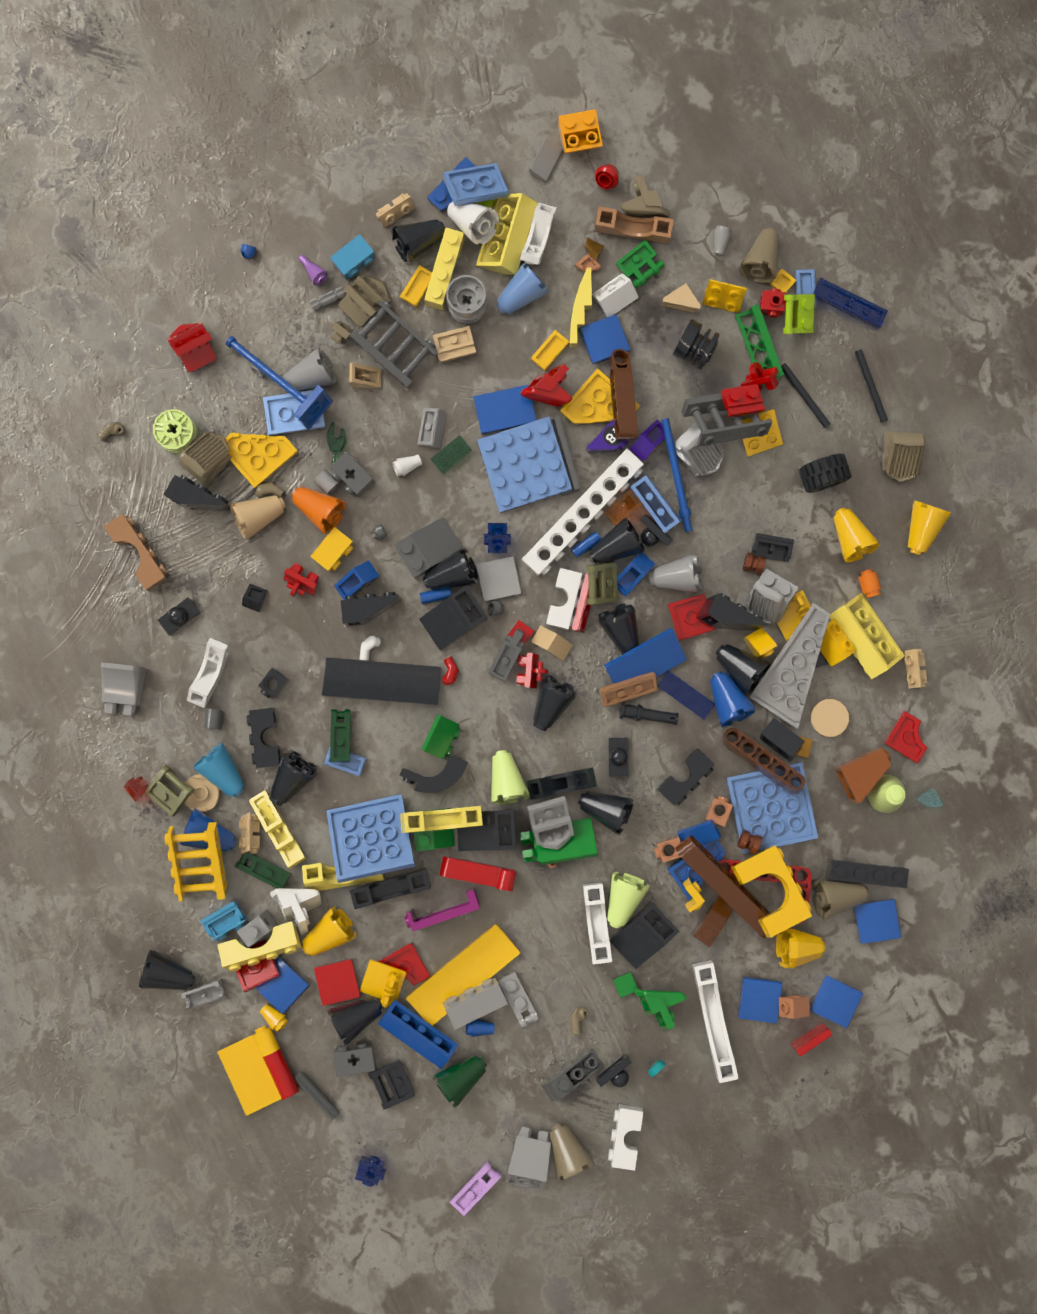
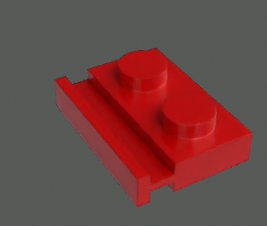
(743, 400)

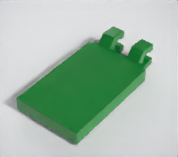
(579, 846)

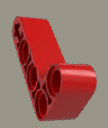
(478, 873)

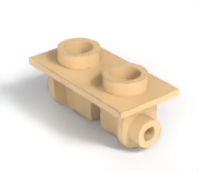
(402, 206)
(915, 677)
(249, 824)

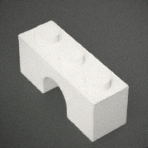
(562, 616)
(626, 1119)

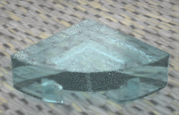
(930, 799)

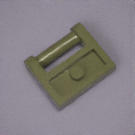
(606, 583)
(166, 796)

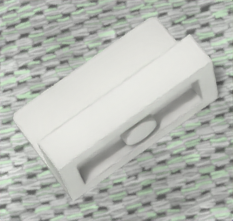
(615, 295)

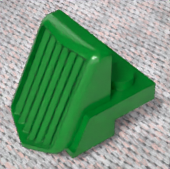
(657, 1003)

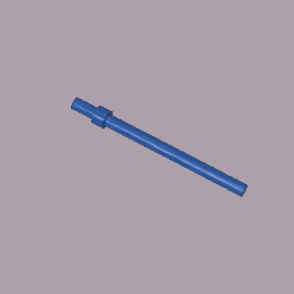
(684, 510)

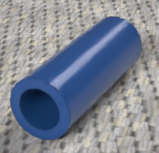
(586, 544)
(435, 595)

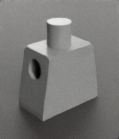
(257, 928)

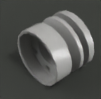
(466, 289)

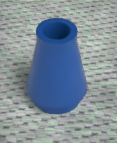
(479, 1028)

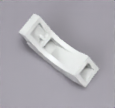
(539, 234)
(209, 673)

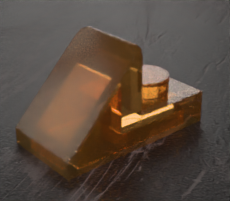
(623, 507)

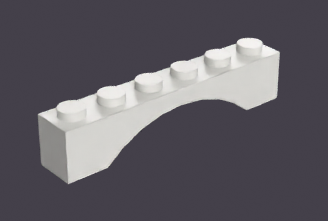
(714, 1021)

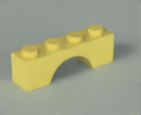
(443, 269)
(441, 819)
(324, 877)
(283, 940)

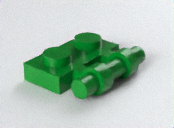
(638, 258)

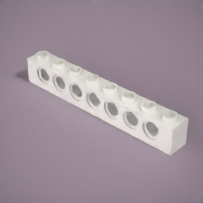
(627, 461)

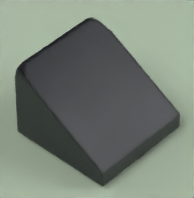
(254, 597)

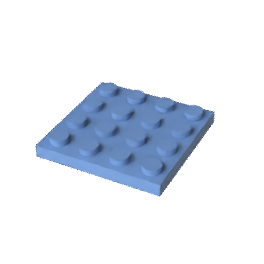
(524, 464)
(771, 810)
(369, 839)

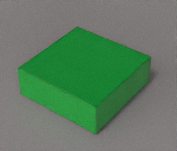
(625, 984)

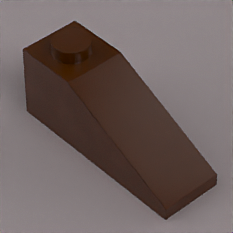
(712, 921)

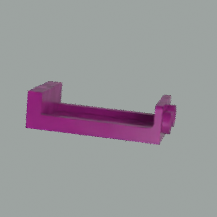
(472, 905)

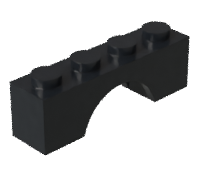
(867, 873)
(390, 888)

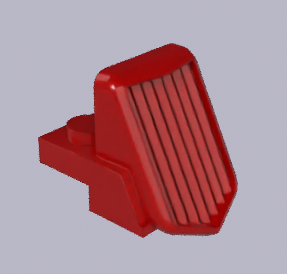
(192, 345)
(546, 390)

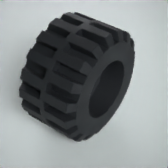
(825, 473)

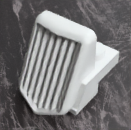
(296, 903)

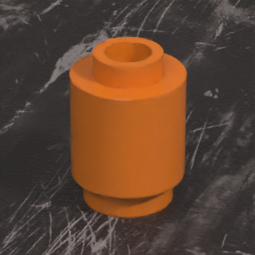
(870, 583)

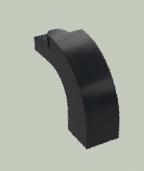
(448, 777)
(561, 783)

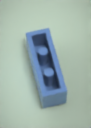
(656, 503)

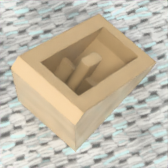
(682, 299)
(364, 376)
(552, 643)

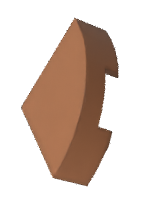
(588, 262)

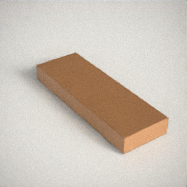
(628, 689)

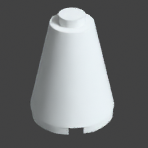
(475, 221)

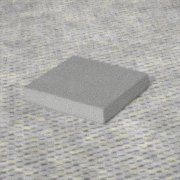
(498, 579)

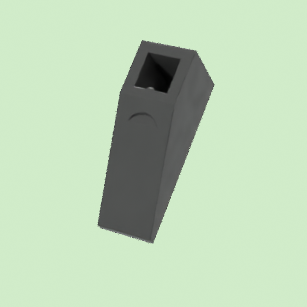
(571, 1076)

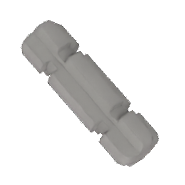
(327, 298)

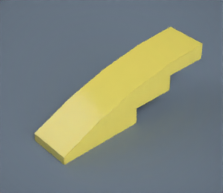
(582, 302)
(277, 829)

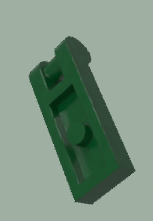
(340, 736)
(263, 870)

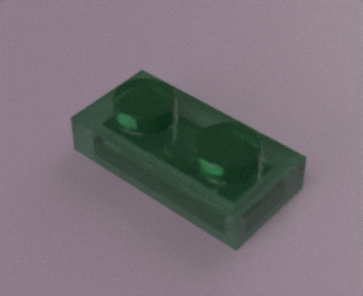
(451, 454)

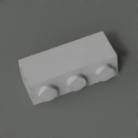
(474, 1003)

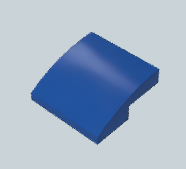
(603, 338)
(878, 921)
(284, 989)
(760, 1000)
(836, 1001)

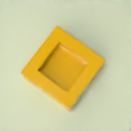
(783, 281)

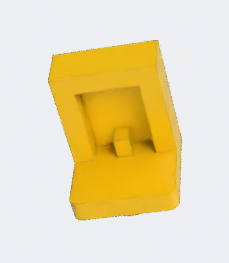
(697, 898)

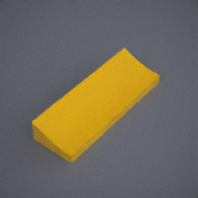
(465, 970)

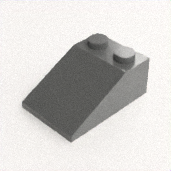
(427, 547)

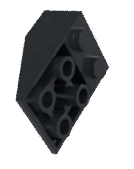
(184, 493)
(363, 610)
(724, 614)
(453, 618)
(494, 834)
(644, 935)

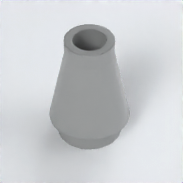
(721, 239)

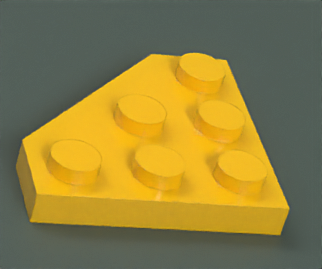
(591, 402)
(259, 455)

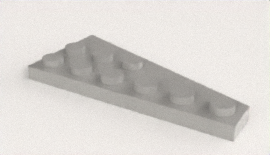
(789, 677)

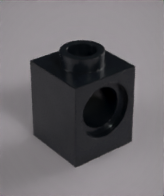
(281, 682)

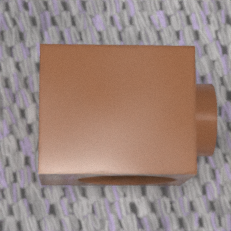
(722, 819)
(660, 846)
(794, 1006)

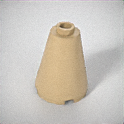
(256, 514)

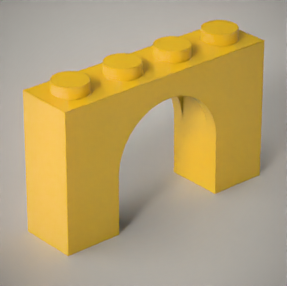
(793, 908)

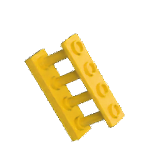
(212, 852)

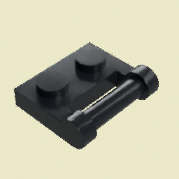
(397, 1081)

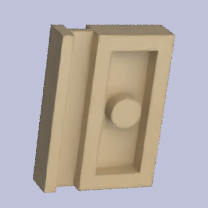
(454, 344)

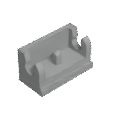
(204, 994)

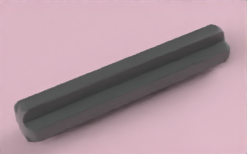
(316, 1095)

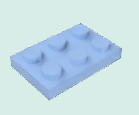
(280, 417)

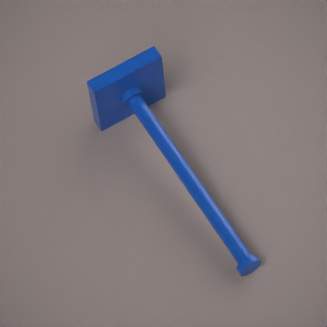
(311, 407)

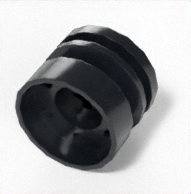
(696, 344)

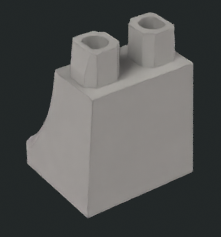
(122, 686)
(529, 1160)

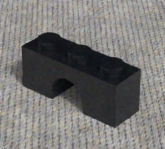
(260, 721)
(699, 766)

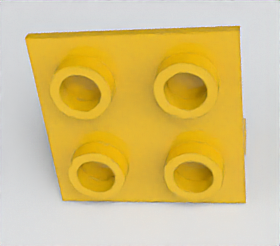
(724, 296)
(772, 439)
(797, 609)
(383, 982)

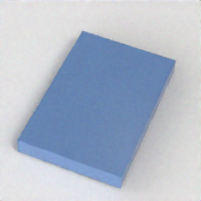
(475, 184)

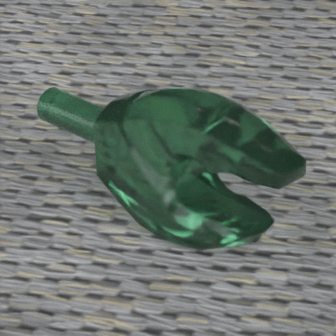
(335, 444)

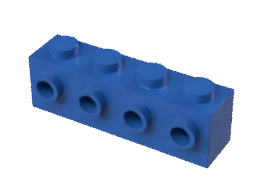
(418, 1034)

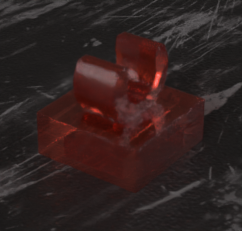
(134, 789)

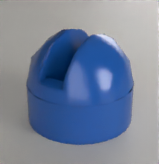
(247, 251)

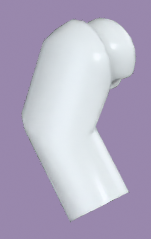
(367, 645)

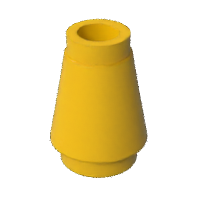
(274, 1018)

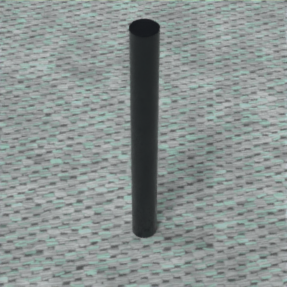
(871, 385)
(805, 396)

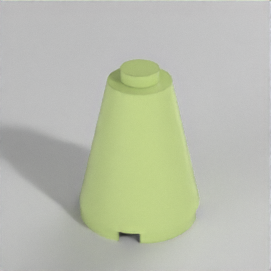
(506, 780)
(887, 794)
(624, 898)

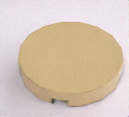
(829, 717)
(204, 796)

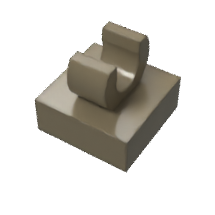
(342, 331)

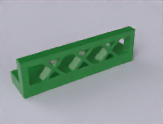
(764, 339)

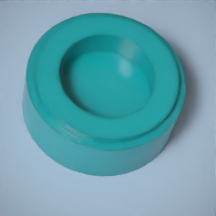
(656, 1068)

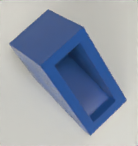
(634, 573)
(356, 579)

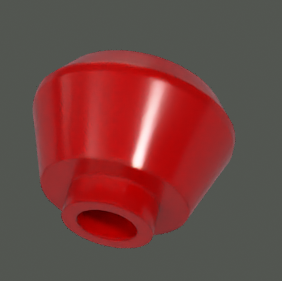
(607, 176)

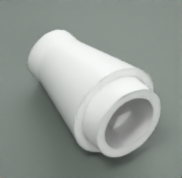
(406, 464)

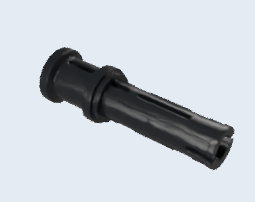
(638, 713)

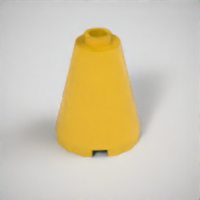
(925, 526)
(853, 536)
(329, 933)

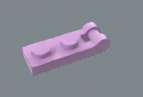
(475, 1189)

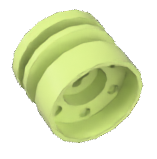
(185, 428)

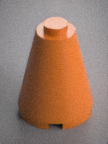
(319, 508)

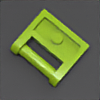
(802, 313)

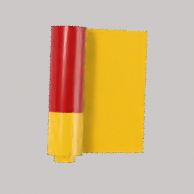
(258, 1070)

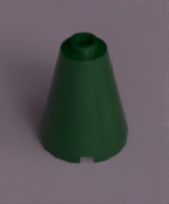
(460, 1078)

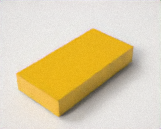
(416, 286)
(550, 350)

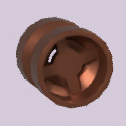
(754, 564)
(749, 841)

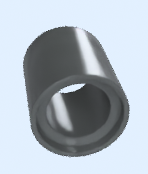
(213, 718)

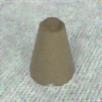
(762, 258)
(837, 897)
(568, 1152)

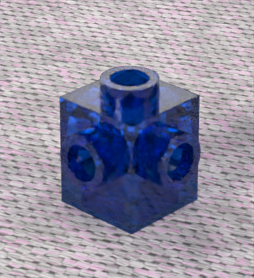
(497, 538)
(365, 1175)

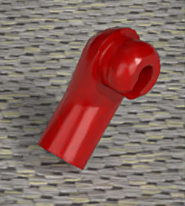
(452, 672)

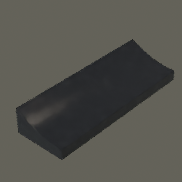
(381, 681)

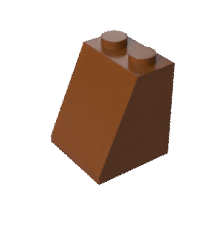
(863, 773)

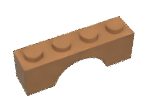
(650, 229)
(123, 531)

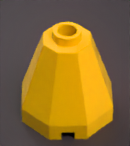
(798, 948)

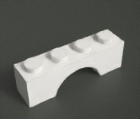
(597, 923)

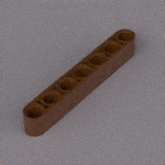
(722, 882)

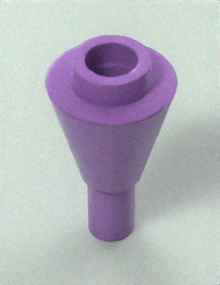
(316, 273)

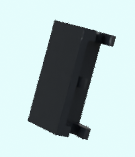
(772, 547)
(782, 739)

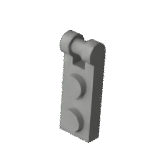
(518, 999)

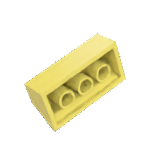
(505, 248)
(869, 636)

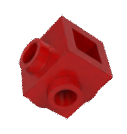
(772, 303)

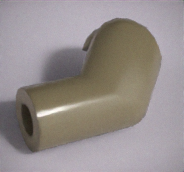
(110, 428)
(267, 488)
(576, 1018)

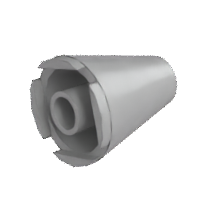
(311, 372)

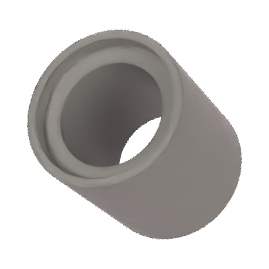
(326, 482)

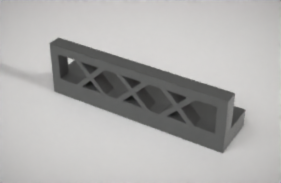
(557, 425)

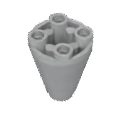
(678, 575)

